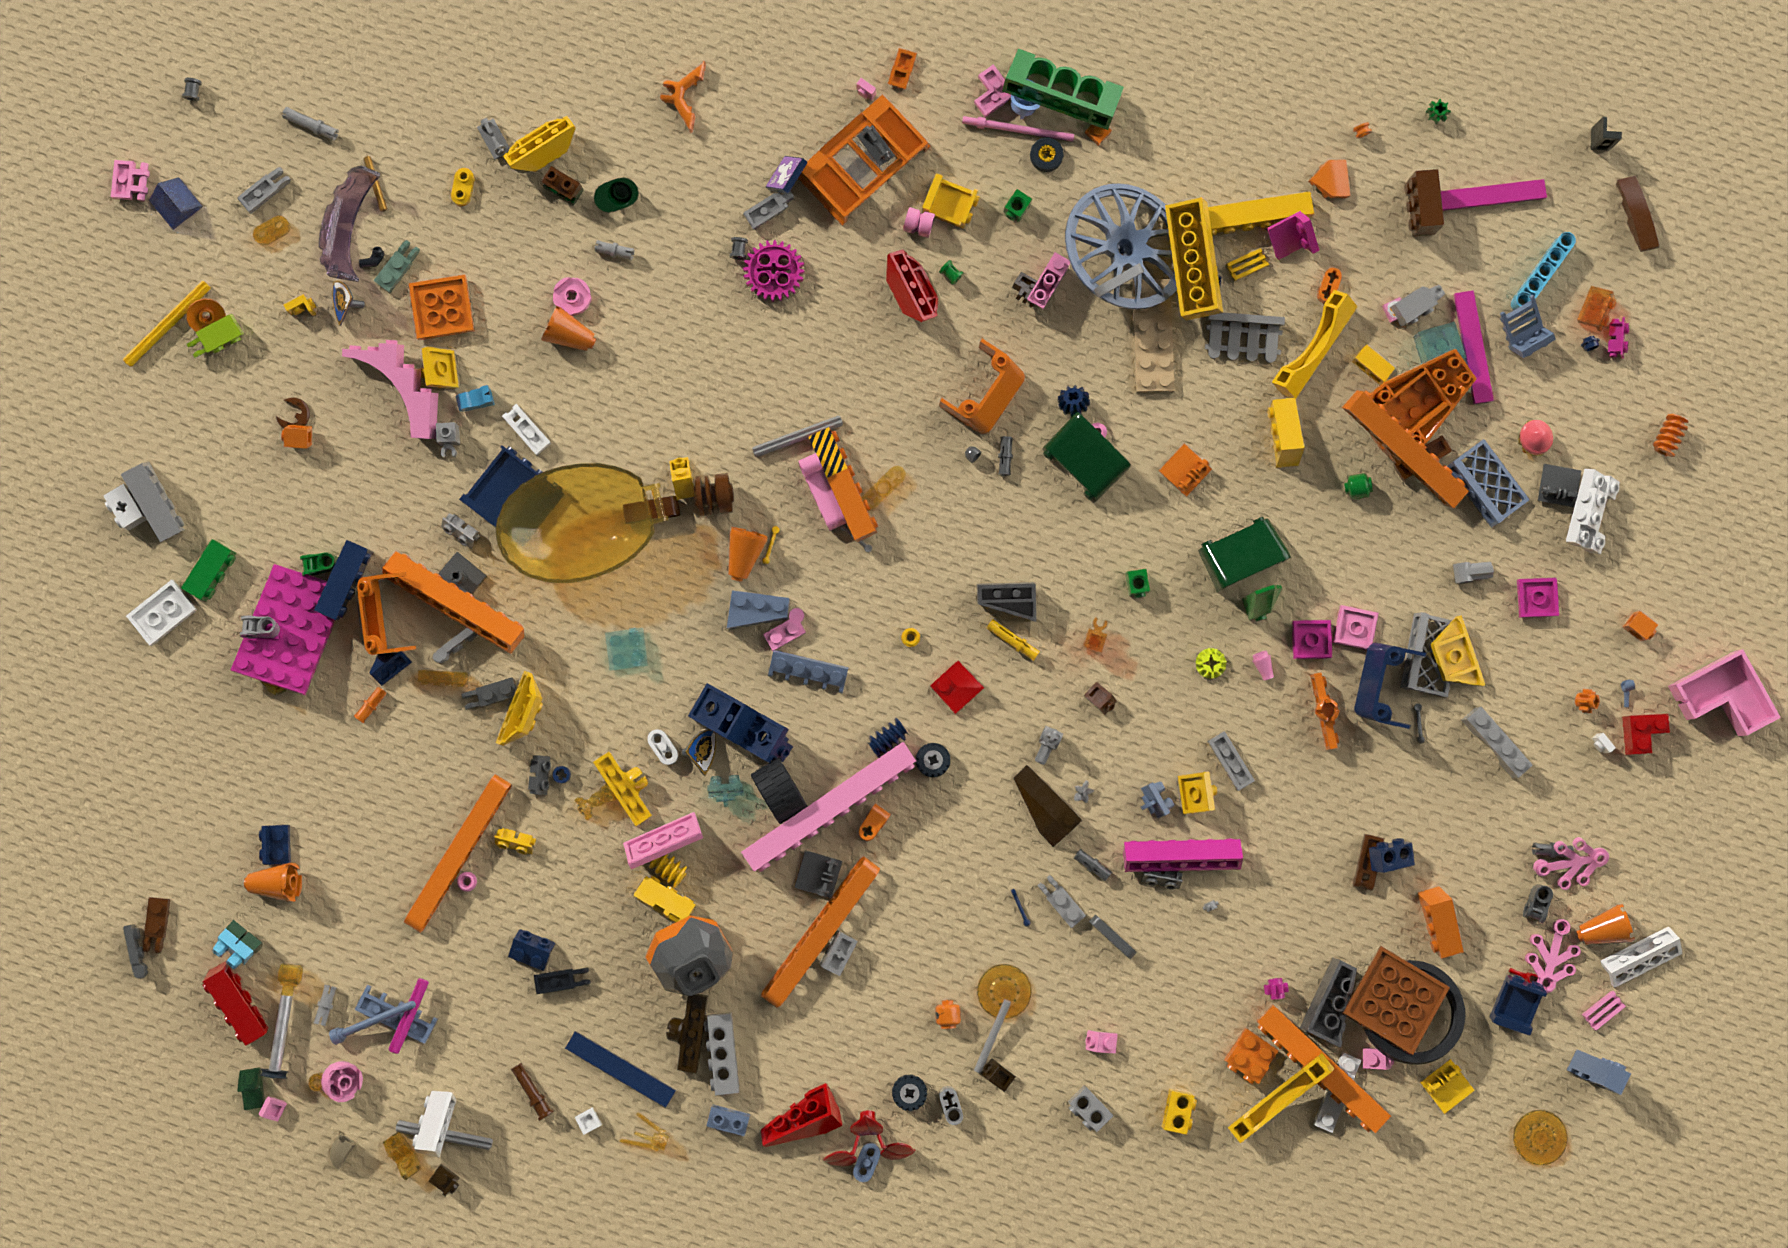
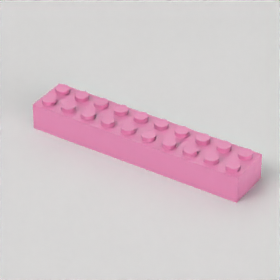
(829, 806)

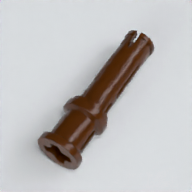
(536, 1099)

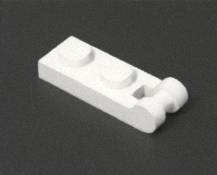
(527, 430)

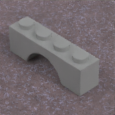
(1487, 730)

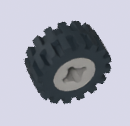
(935, 765)
(911, 1086)

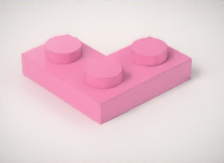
(994, 97)

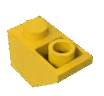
(682, 478)

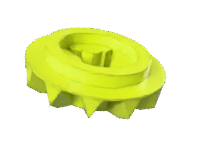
(1205, 670)

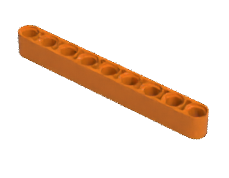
(457, 853)
(820, 932)

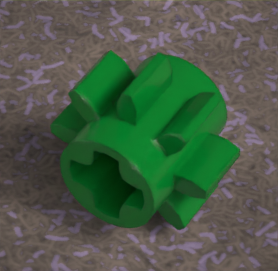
(1442, 108)

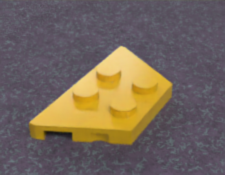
(1456, 655)

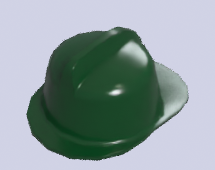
(616, 194)

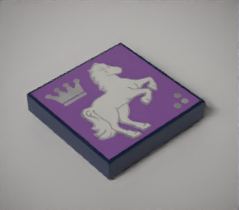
(786, 174)

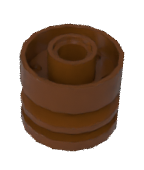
(714, 494)

